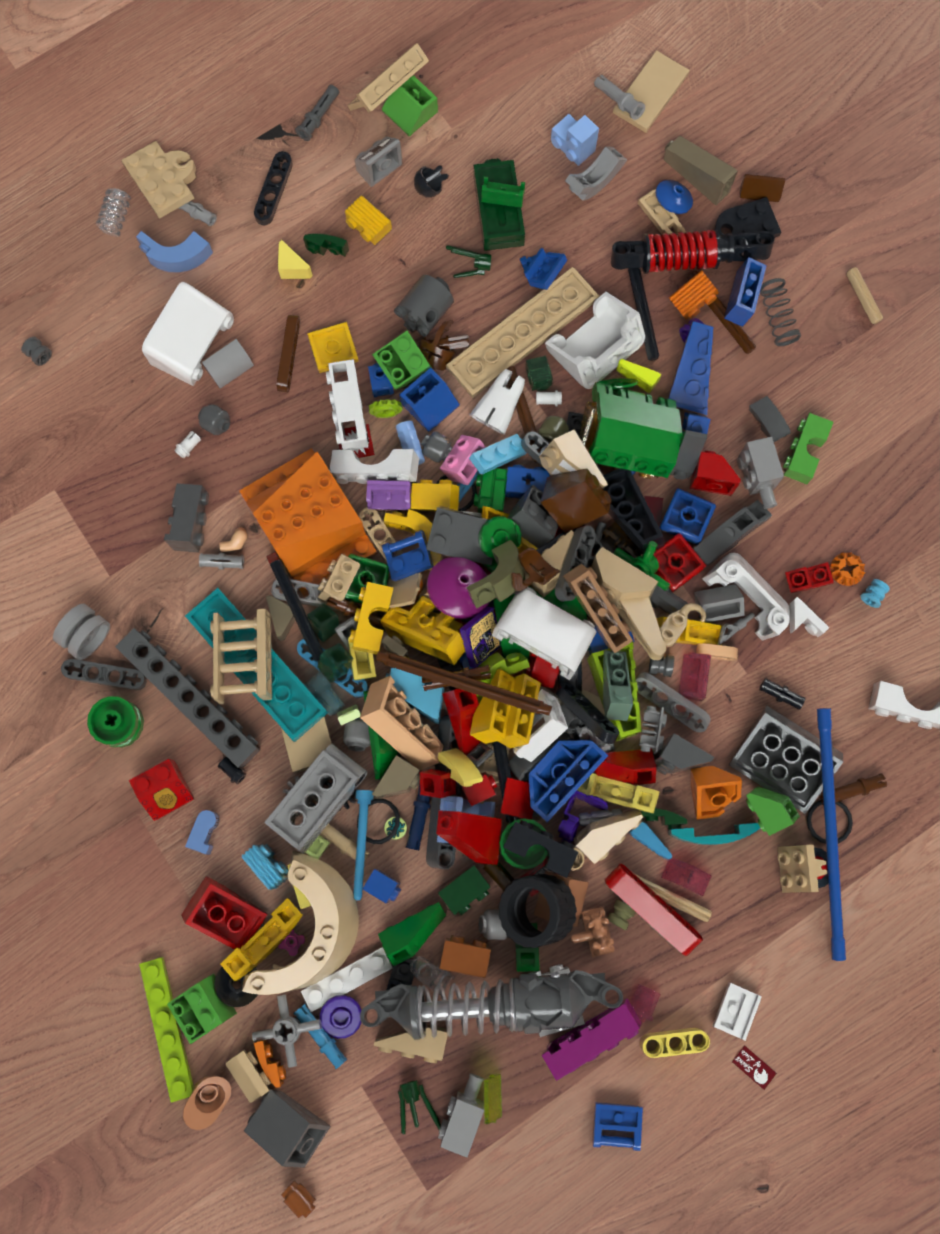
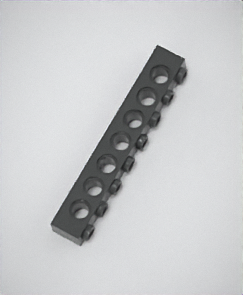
(132, 645)

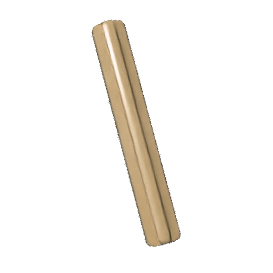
(679, 902)

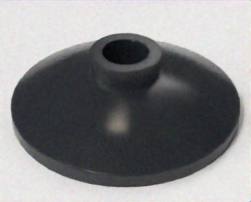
(230, 995)

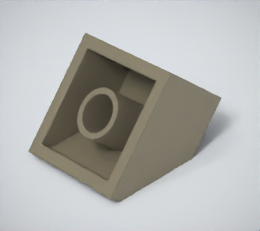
(398, 779)

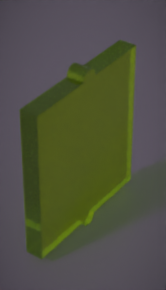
(492, 1098)

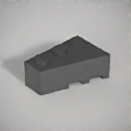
(187, 518)

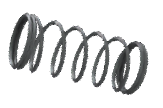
(770, 292)

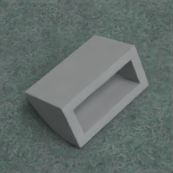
(227, 363)
(720, 602)

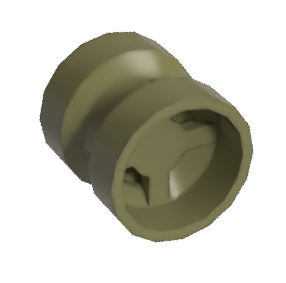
(621, 914)

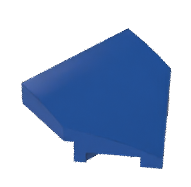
(542, 268)

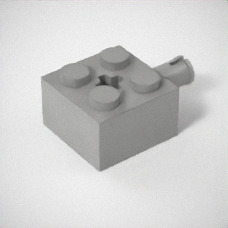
(761, 469)
(464, 1118)

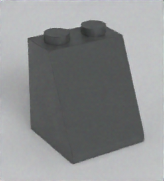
(286, 1129)

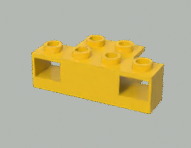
(426, 630)

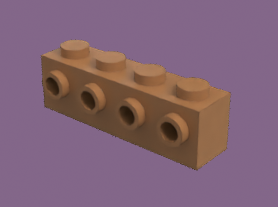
(598, 608)

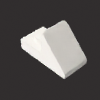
(800, 614)

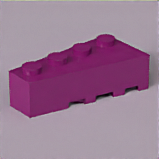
(590, 1039)

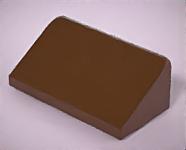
(759, 187)

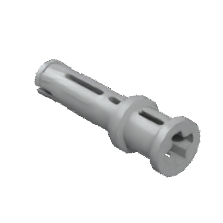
(624, 100)

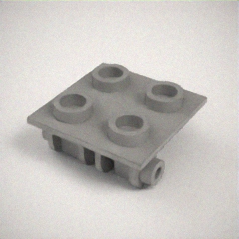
(656, 741)

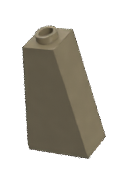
(700, 169)

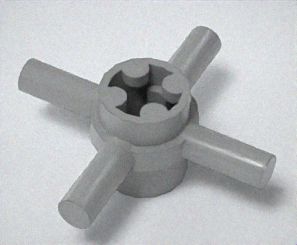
(278, 1030)

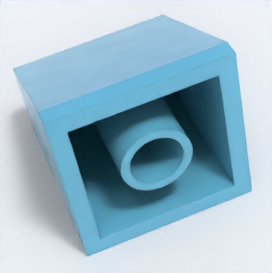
(427, 702)

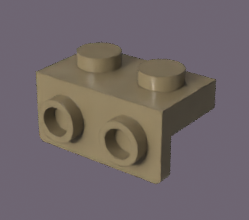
(395, 646)

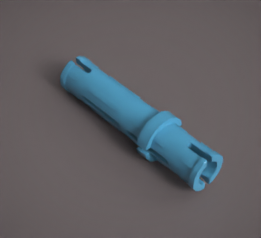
(322, 1038)

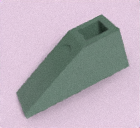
(616, 686)

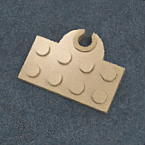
(162, 177)

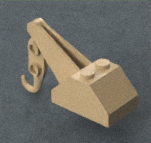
(631, 594)

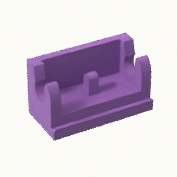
(388, 495)

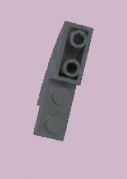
(731, 532)

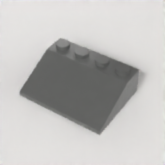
(783, 758)

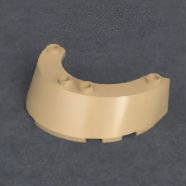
(333, 933)

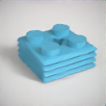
(264, 865)

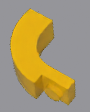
(412, 523)

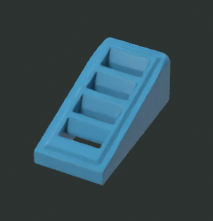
(650, 840)

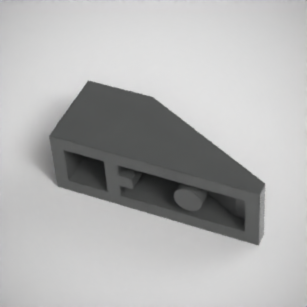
(688, 455)

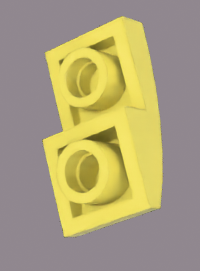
(461, 767)

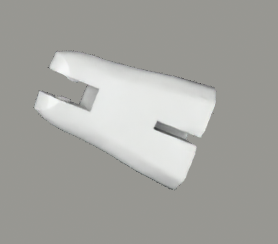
(499, 402)

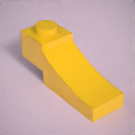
(696, 632)

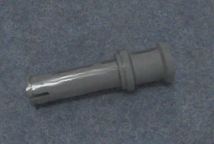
(313, 119)

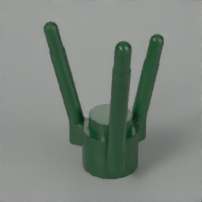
(481, 261)
(410, 1093)

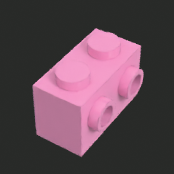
(457, 464)

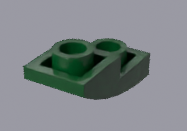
(321, 242)
(668, 818)

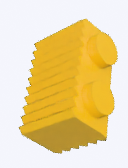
(367, 220)

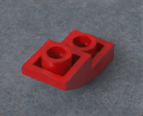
(809, 578)

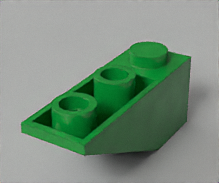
(409, 935)

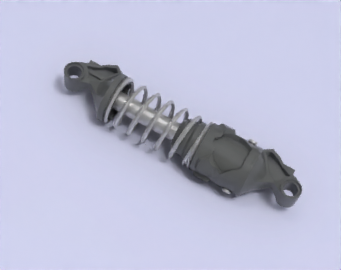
(523, 1004)

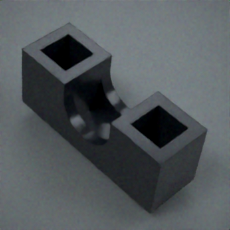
(560, 855)

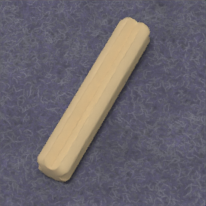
(864, 295)

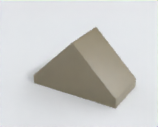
(281, 617)

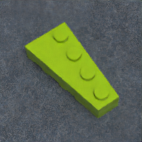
(633, 724)

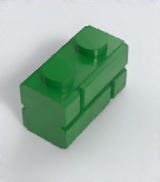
(492, 490)

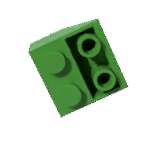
(411, 105)
(402, 361)
(772, 808)
(200, 1010)

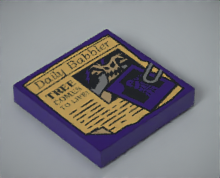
(478, 637)

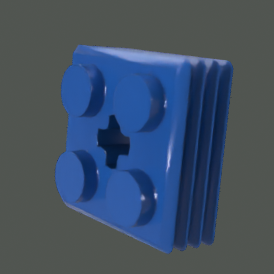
(700, 514)

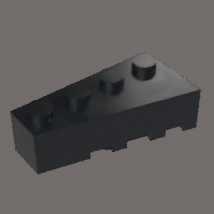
(631, 510)

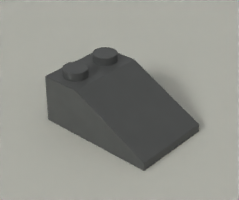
(457, 535)

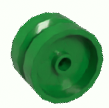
(116, 711)
(534, 855)

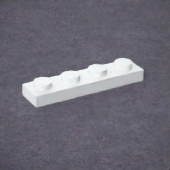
(347, 979)

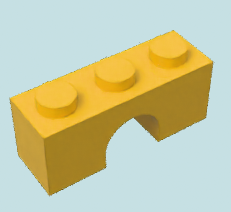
(374, 598)

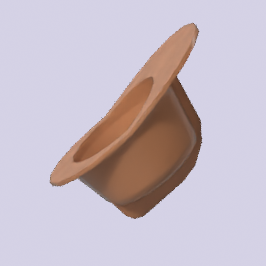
(206, 1102)

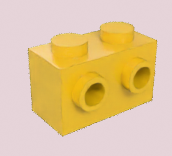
(429, 496)

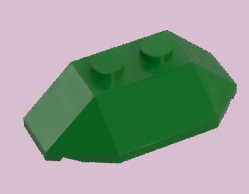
(382, 751)

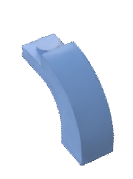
(177, 258)

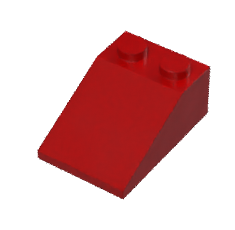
(223, 914)

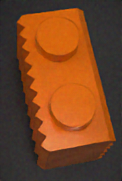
(694, 295)

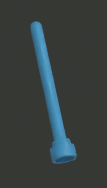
(364, 799)

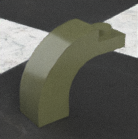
(499, 582)

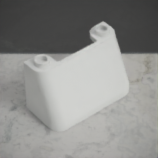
(185, 333)
(600, 342)
(775, 610)
(545, 631)

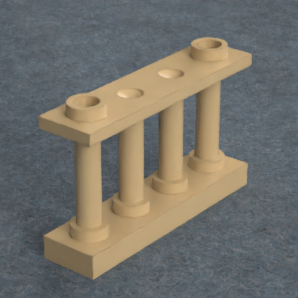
(261, 665)

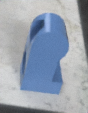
(202, 831)

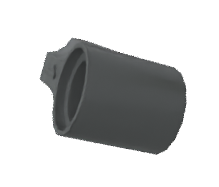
(666, 600)

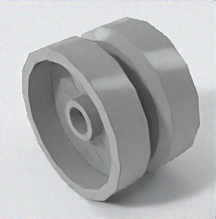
(81, 631)

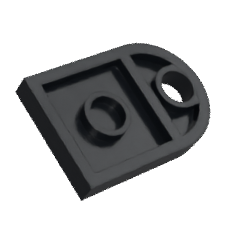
(749, 218)

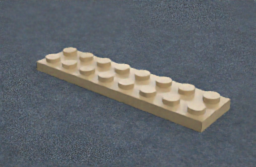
(522, 332)

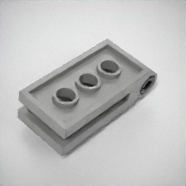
(329, 765)

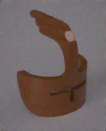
(447, 356)
(532, 557)

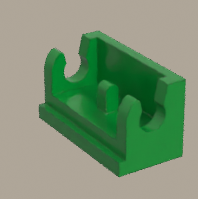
(503, 193)

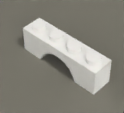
(398, 466)
(890, 700)

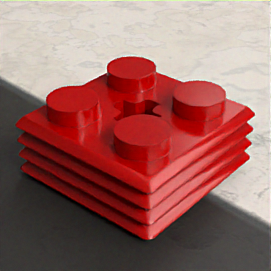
(689, 562)

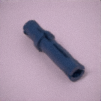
(418, 821)

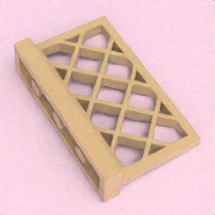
(390, 79)

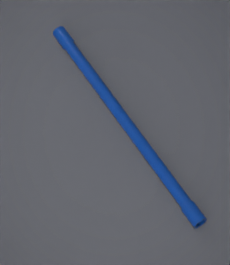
(837, 940)

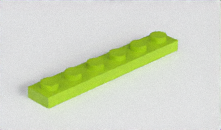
(166, 1030)

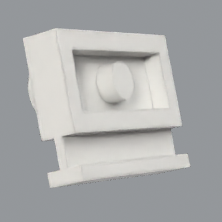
(737, 1011)

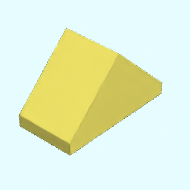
(291, 265)
(362, 664)

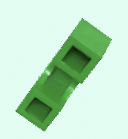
(813, 431)

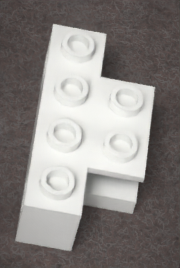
(346, 404)

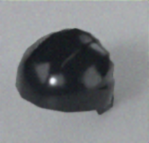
(428, 181)

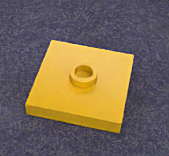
(332, 345)

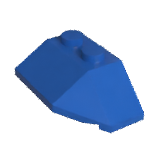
(561, 774)

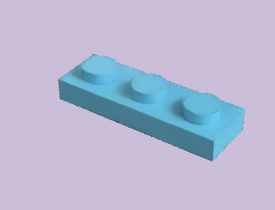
(497, 454)

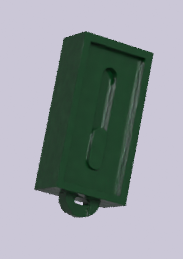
(500, 224)

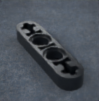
(275, 188)
(587, 713)

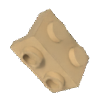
(340, 578)
(248, 1076)

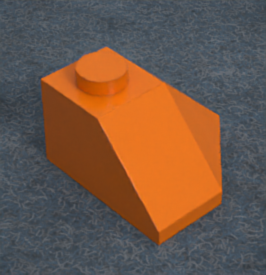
(713, 790)

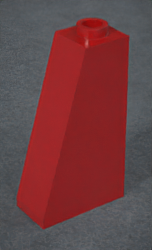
(471, 834)

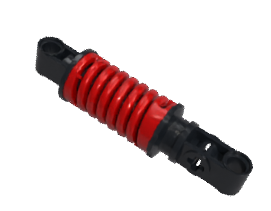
(690, 249)

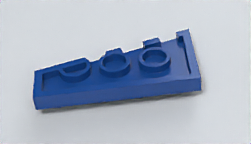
(692, 376)

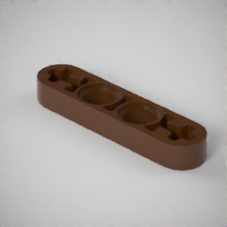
(288, 353)

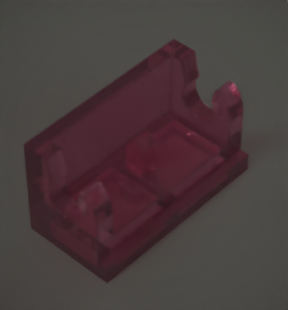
(694, 676)

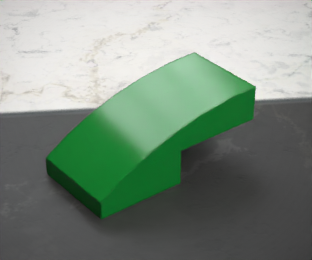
(527, 958)

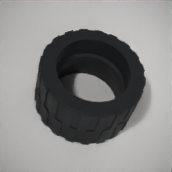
(513, 910)

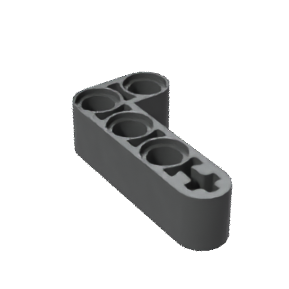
(521, 767)

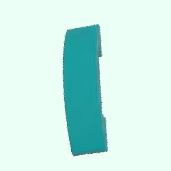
(741, 832)

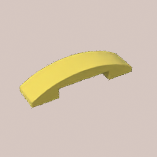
(621, 793)

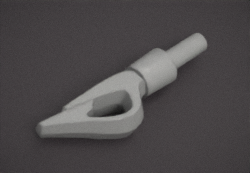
(732, 629)

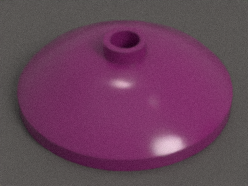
(449, 592)

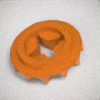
(843, 577)

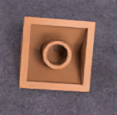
(578, 890)

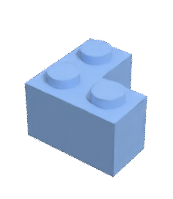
(575, 138)

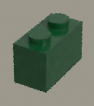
(464, 890)

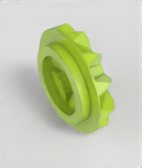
(385, 408)

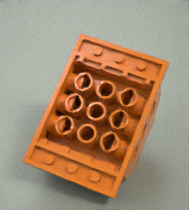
(307, 517)

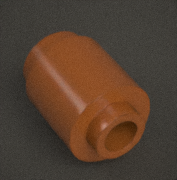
(298, 1199)

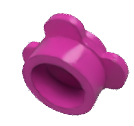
(292, 948)

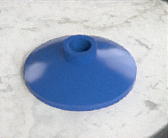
(674, 196)

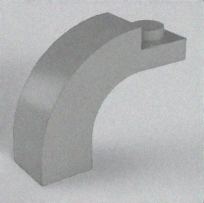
(597, 175)

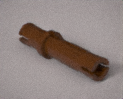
(349, 608)
(474, 673)
(862, 786)

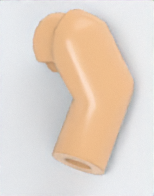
(236, 542)

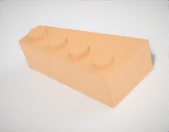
(400, 725)

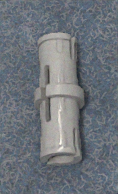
(198, 212)
(207, 561)

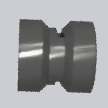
(33, 348)
(662, 666)

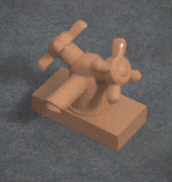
(595, 932)

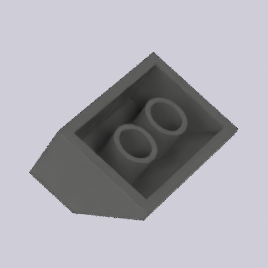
(679, 756)

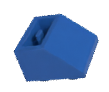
(429, 400)

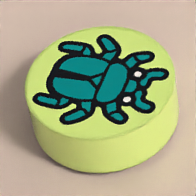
(389, 825)

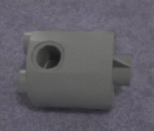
(425, 304)

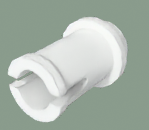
(549, 398)
(187, 444)

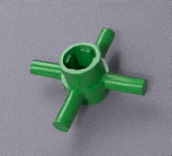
(645, 563)

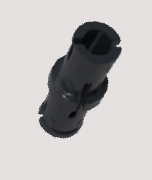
(782, 694)

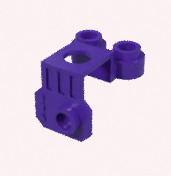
(569, 828)

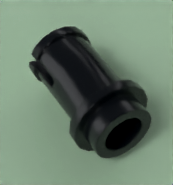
(232, 771)

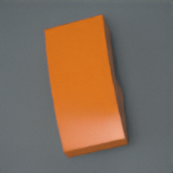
(273, 1069)

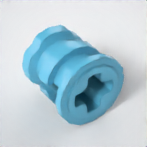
(875, 593)

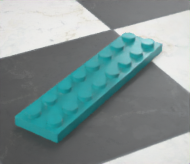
(291, 701)

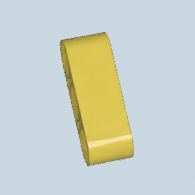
(685, 1046)

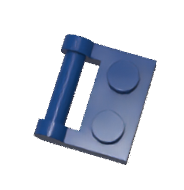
(409, 562)
(618, 1118)

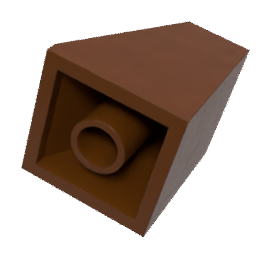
(575, 499)

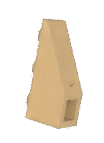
(555, 557)
(603, 834)
(429, 1047)

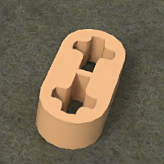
(718, 651)

